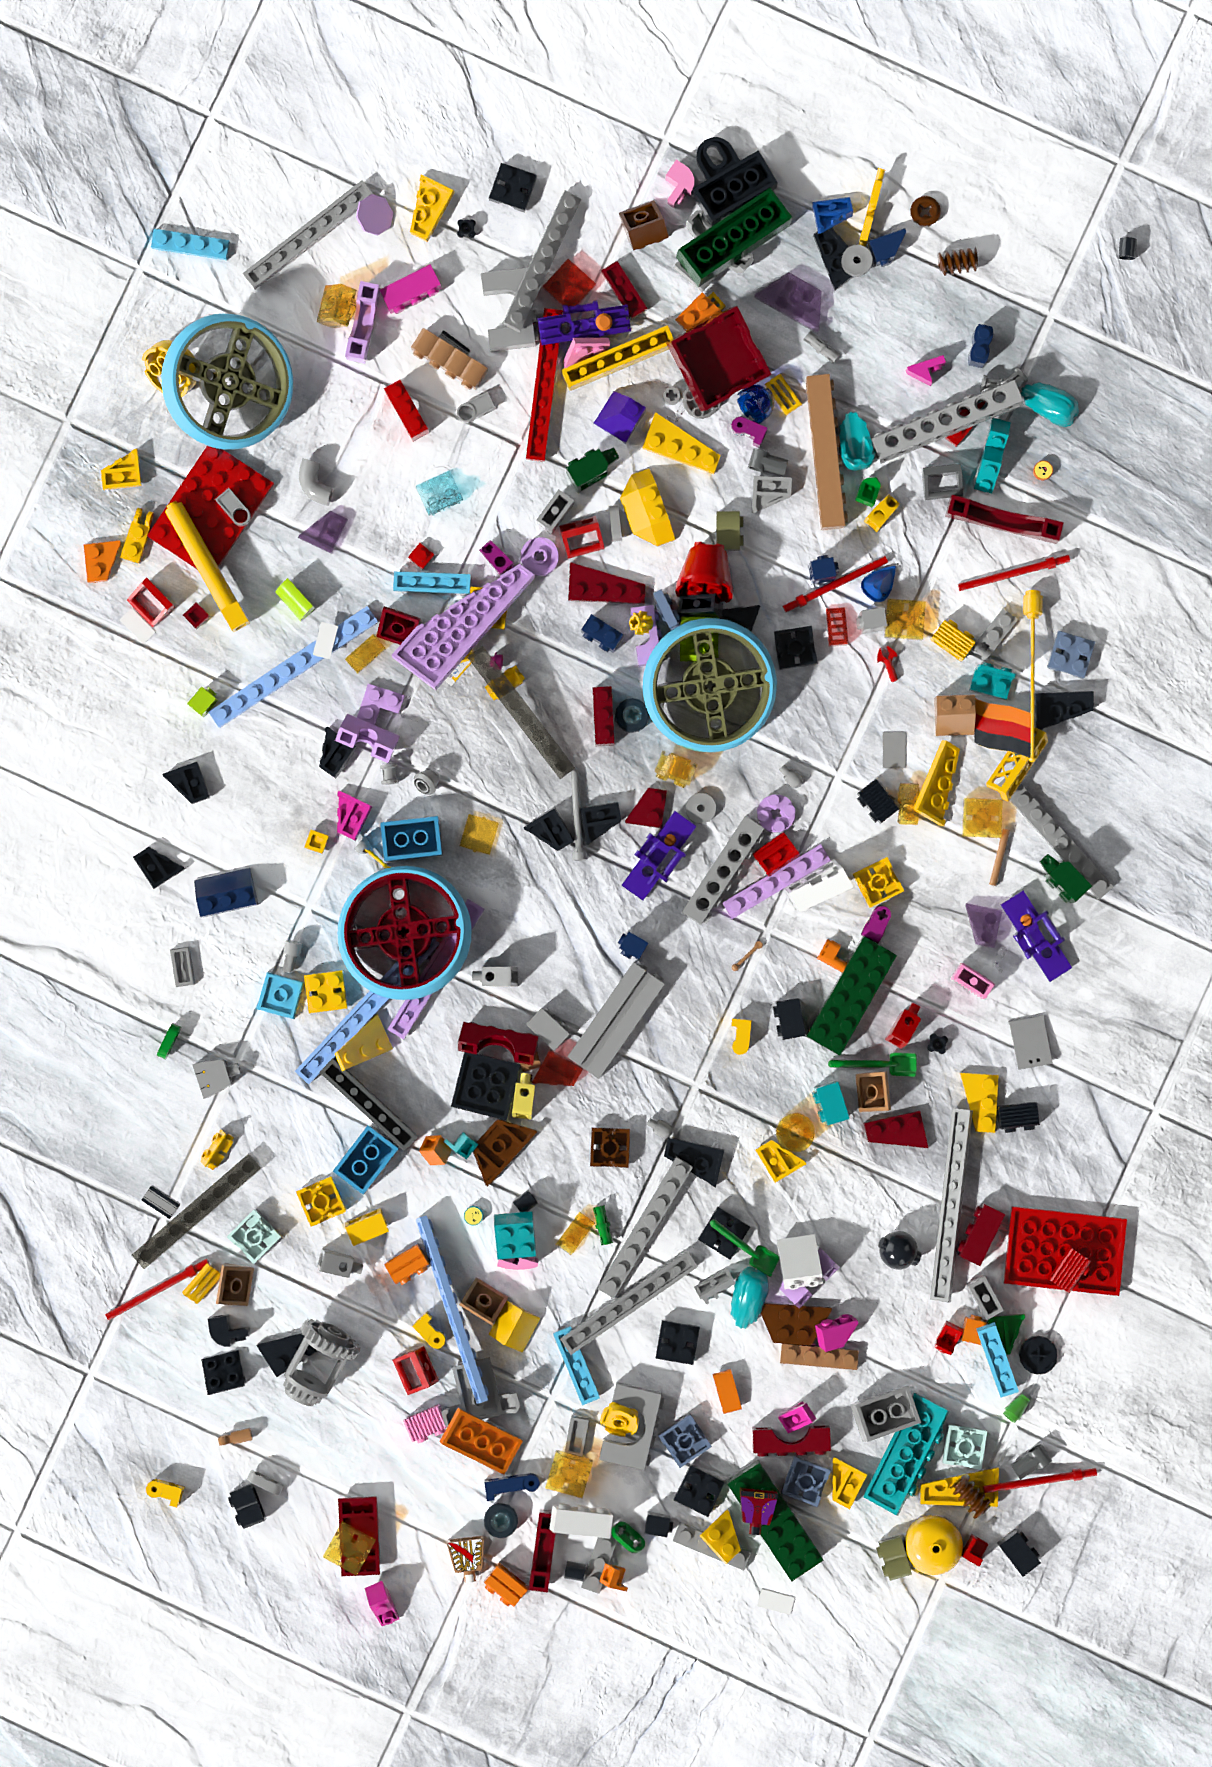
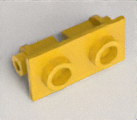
(513, 675)
(211, 1155)

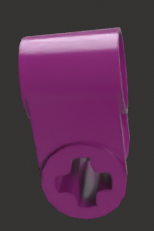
(874, 927)

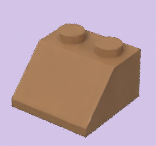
(954, 715)

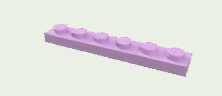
(770, 885)

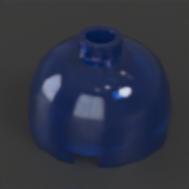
(756, 402)

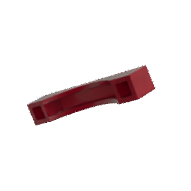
(1024, 525)

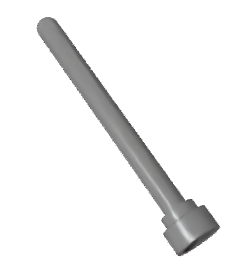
(579, 852)

